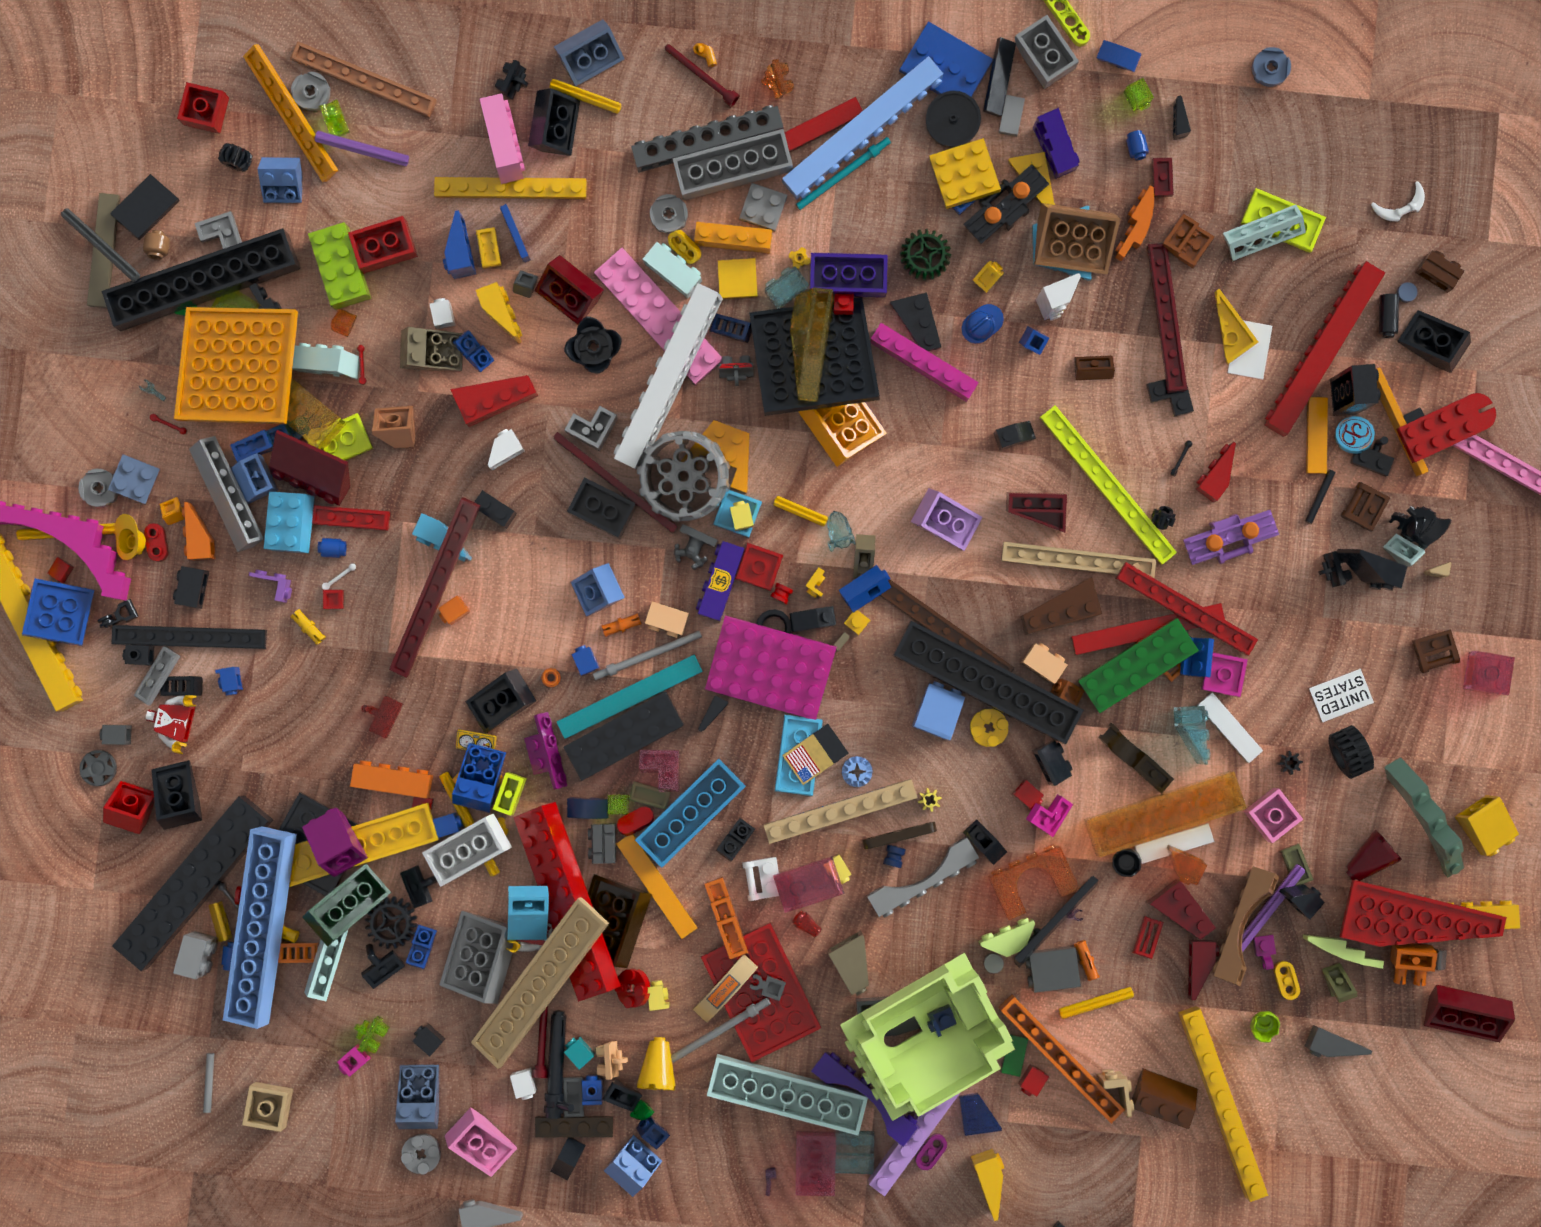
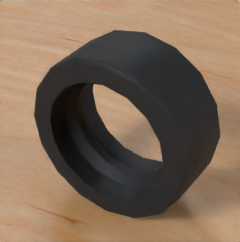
(771, 613)

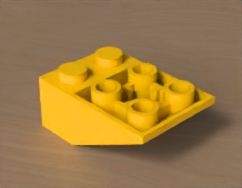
(494, 303)

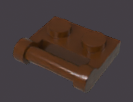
(1371, 509)
(1433, 645)

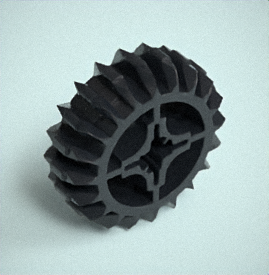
(395, 930)

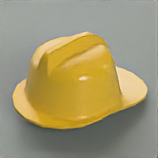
(128, 537)

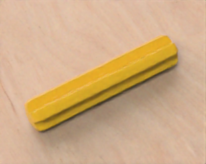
(800, 511)

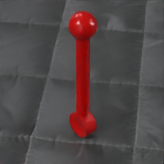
(362, 380)
(153, 417)

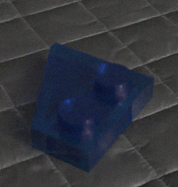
(977, 1116)

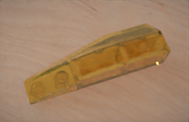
(809, 339)

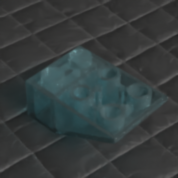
(1192, 729)

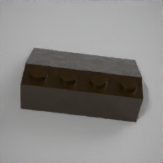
(624, 910)

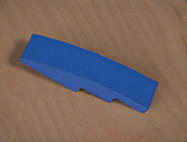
(260, 442)

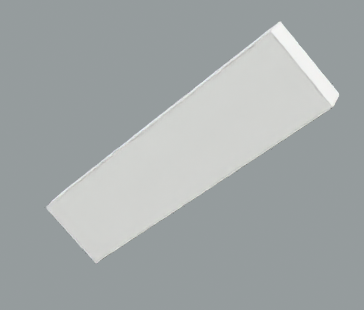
(1230, 728)
(1182, 840)

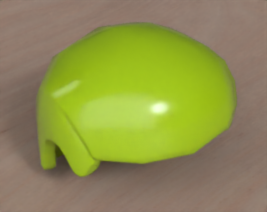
(1264, 1026)

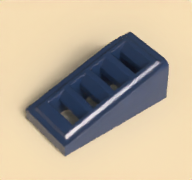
(746, 332)

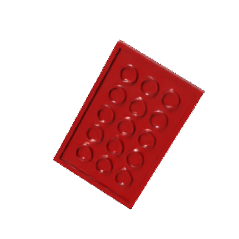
(781, 1020)

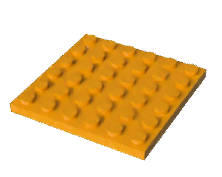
(236, 365)

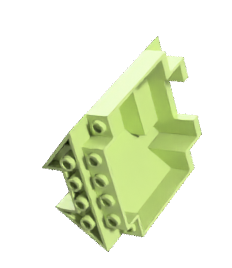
(925, 1066)

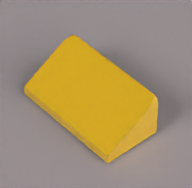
(220, 921)

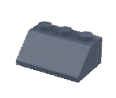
(589, 52)

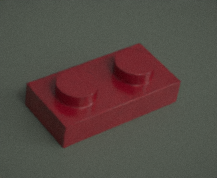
(1162, 177)

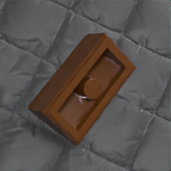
(1094, 367)

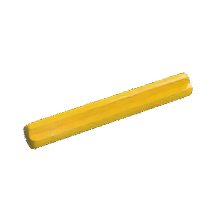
(586, 96)
(1095, 1003)

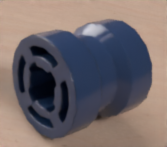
(894, 856)

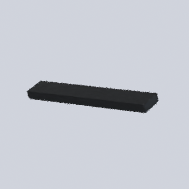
(1059, 917)

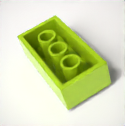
(338, 266)

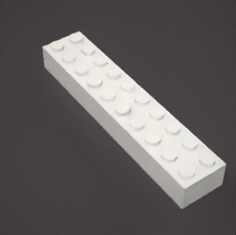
(669, 375)

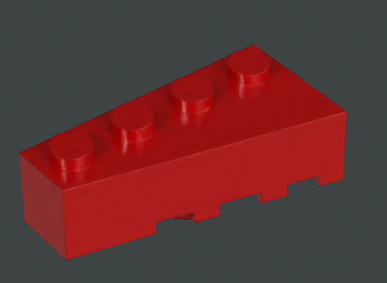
(492, 398)

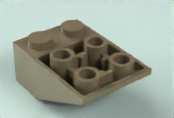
(429, 350)

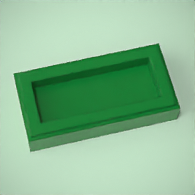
(1014, 1060)

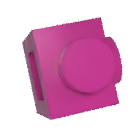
(347, 1066)

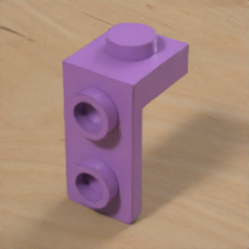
(283, 588)

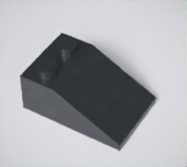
(1435, 340)
(1374, 569)
(500, 700)
(175, 795)

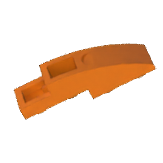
(1140, 219)

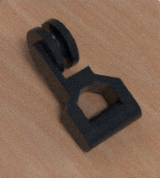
(106, 622)

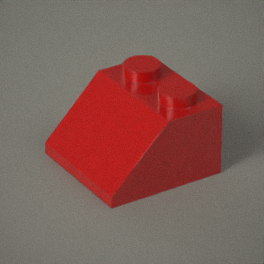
(129, 807)

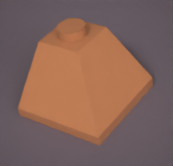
(395, 426)

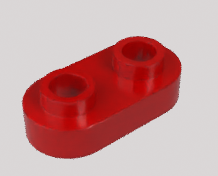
(158, 541)

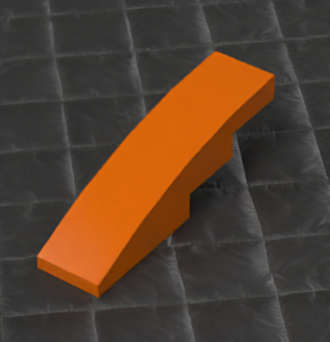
(726, 918)

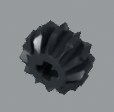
(235, 157)

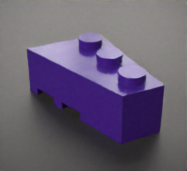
(1056, 143)

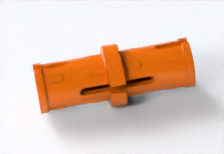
(621, 624)
(1086, 960)

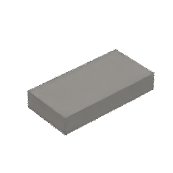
(1011, 115)

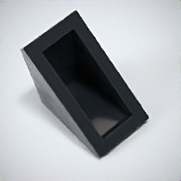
(568, 1158)

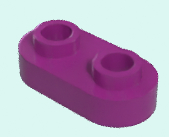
(931, 1151)

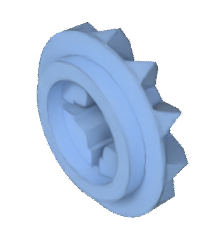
(863, 778)

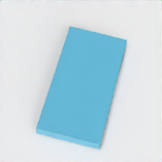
(794, 732)

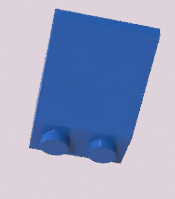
(458, 252)

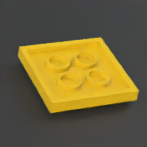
(965, 173)

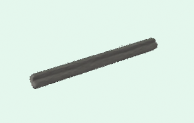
(101, 245)

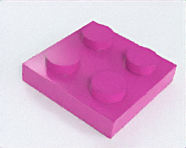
(1226, 675)

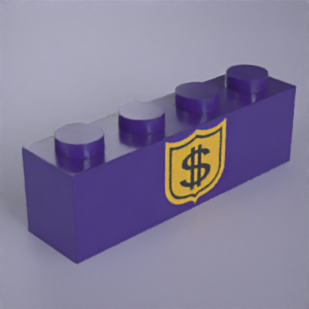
(721, 580)

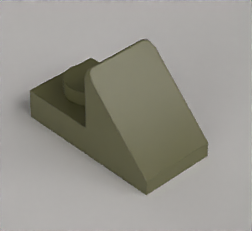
(1339, 983)

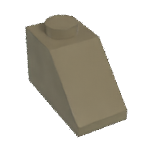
(864, 554)

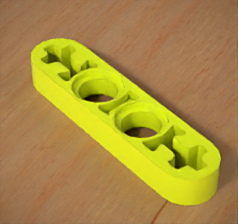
(1069, 12)

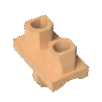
(613, 1060)

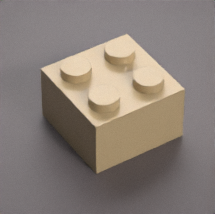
(267, 1106)

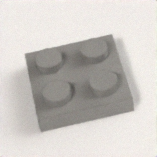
(763, 207)

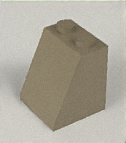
(851, 962)

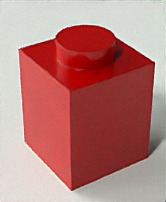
(1028, 794)
(1033, 1080)

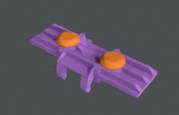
(1227, 531)

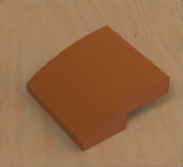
(1188, 241)

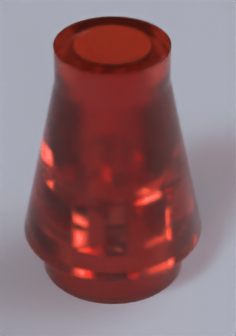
(805, 923)

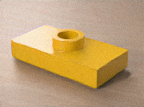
(488, 247)

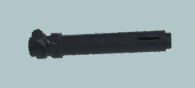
(554, 1096)

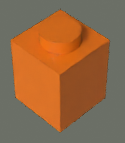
(453, 610)

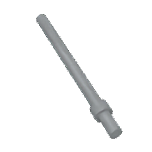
(612, 669)
(750, 1011)

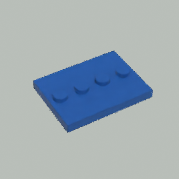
(960, 63)

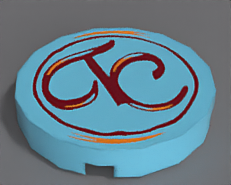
(1354, 434)

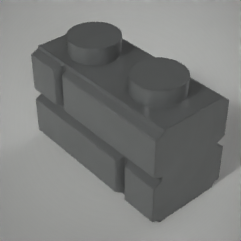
(603, 843)

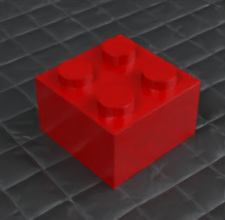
(203, 108)

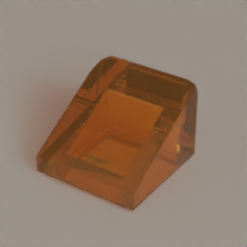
(343, 322)

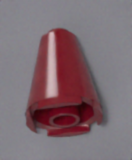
(1372, 857)

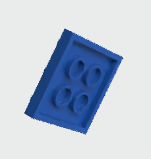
(58, 612)

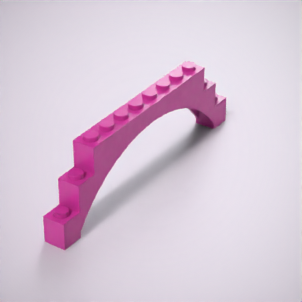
(79, 536)

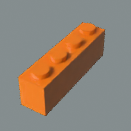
(391, 780)

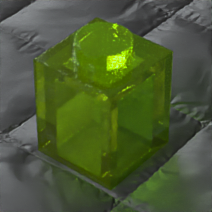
(1139, 95)
(618, 803)

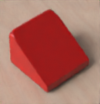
(60, 570)

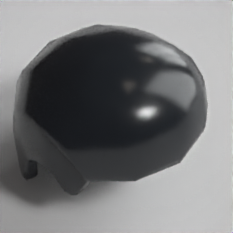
(1127, 862)

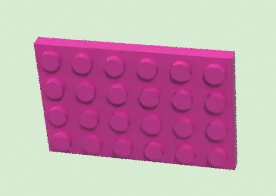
(770, 667)

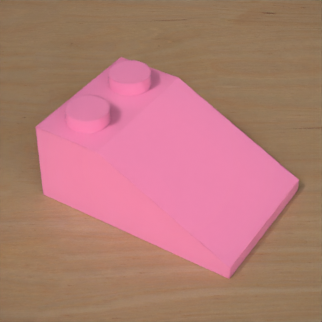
(479, 1142)

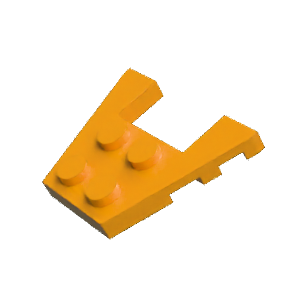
(735, 448)

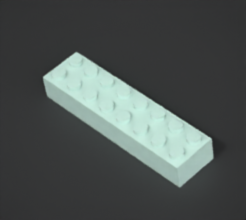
(787, 1094)

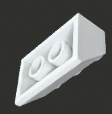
(1055, 297)

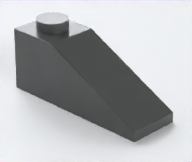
(1332, 1045)

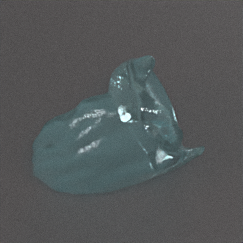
(839, 531)

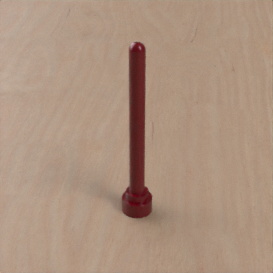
(729, 96)
(540, 1069)

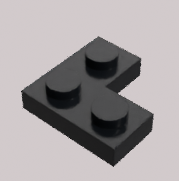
(1180, 401)

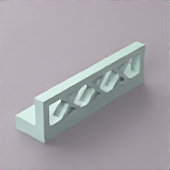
(1264, 229)

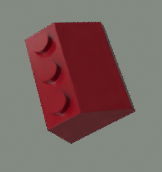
(568, 289)

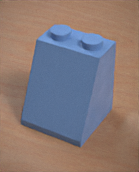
(939, 711)

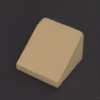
(1439, 571)

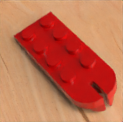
(1446, 426)

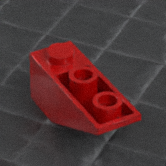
(1218, 478)

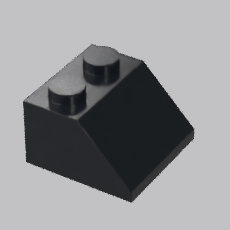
(1052, 762)

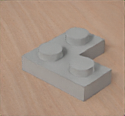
(219, 226)

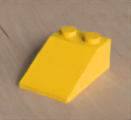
(990, 1175)

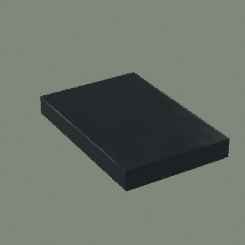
(144, 207)

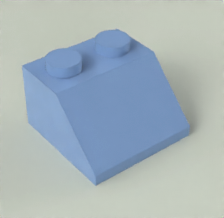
(597, 589)

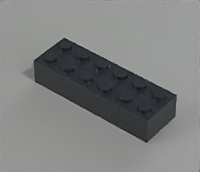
(623, 736)

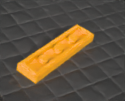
(1317, 435)

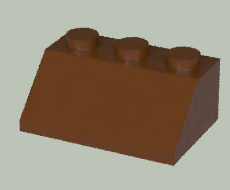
(1165, 1098)

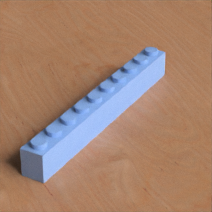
(862, 128)

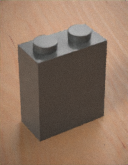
(1053, 969)

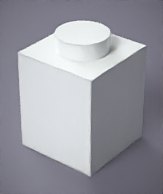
(442, 313)
(523, 1084)

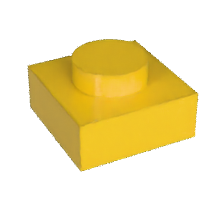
(857, 622)

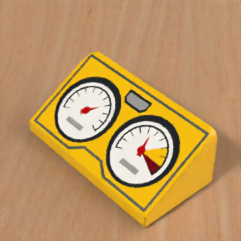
(465, 737)

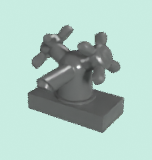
(694, 546)

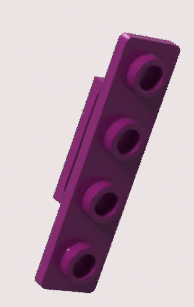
(544, 751)

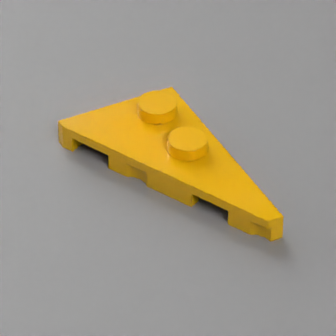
(1038, 160)
(1234, 332)

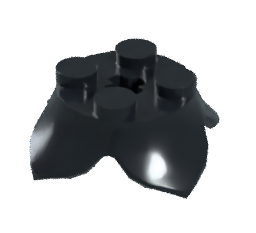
(588, 332)

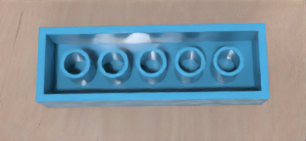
(690, 813)

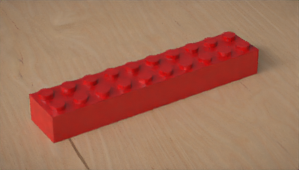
(556, 867)

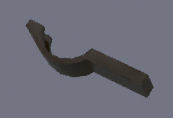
(1136, 758)

